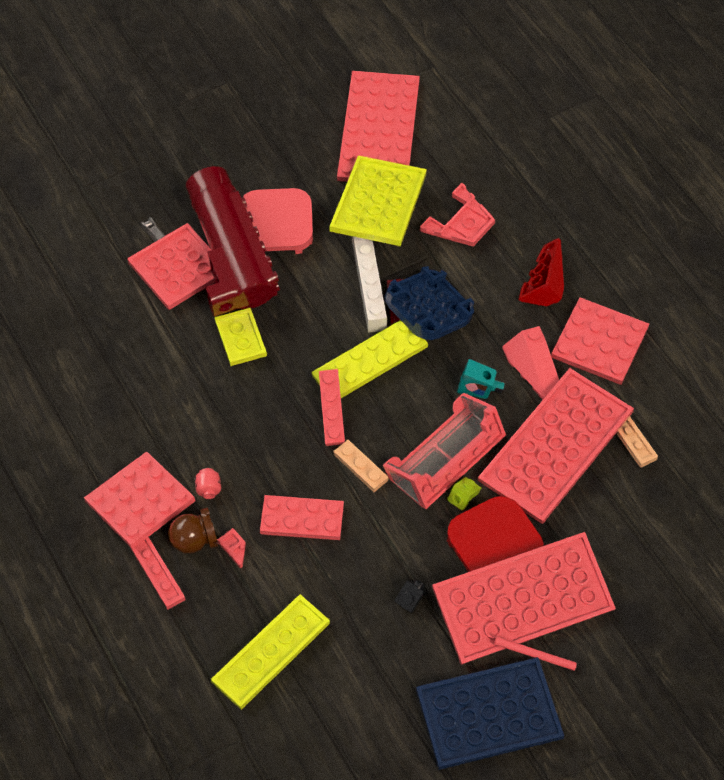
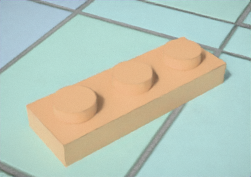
(636, 443)
(361, 466)

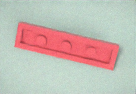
(331, 407)
(158, 573)

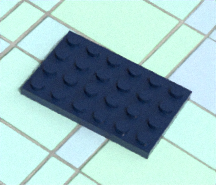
(489, 713)

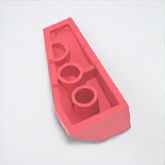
(532, 359)

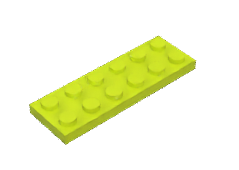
(374, 357)
(270, 651)

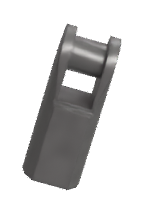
(154, 232)

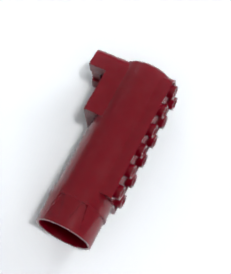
(236, 253)

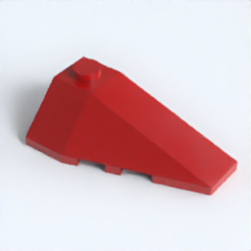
(546, 279)

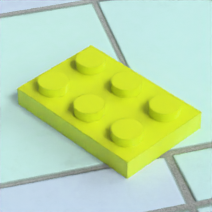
(240, 336)

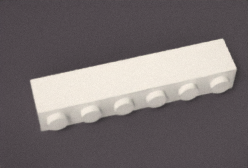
(370, 284)

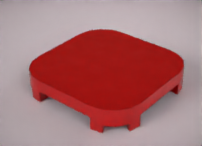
(492, 533)

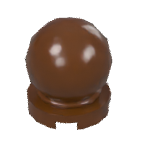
(192, 532)

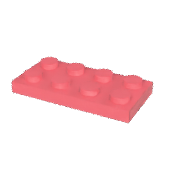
(302, 517)

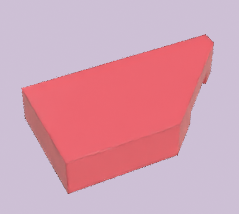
(233, 546)

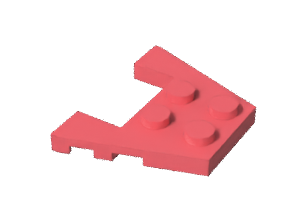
(466, 225)

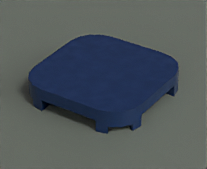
(429, 304)

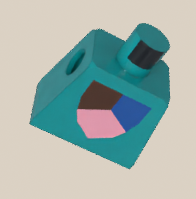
(479, 380)

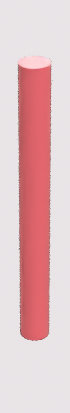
(535, 653)

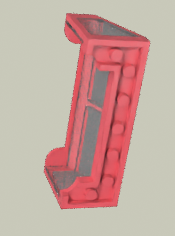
(447, 451)

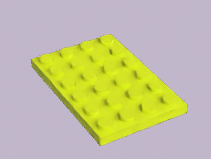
(378, 200)

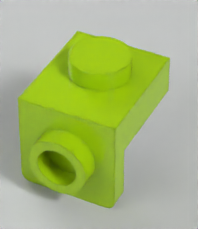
(463, 492)

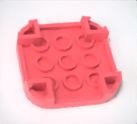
(282, 218)

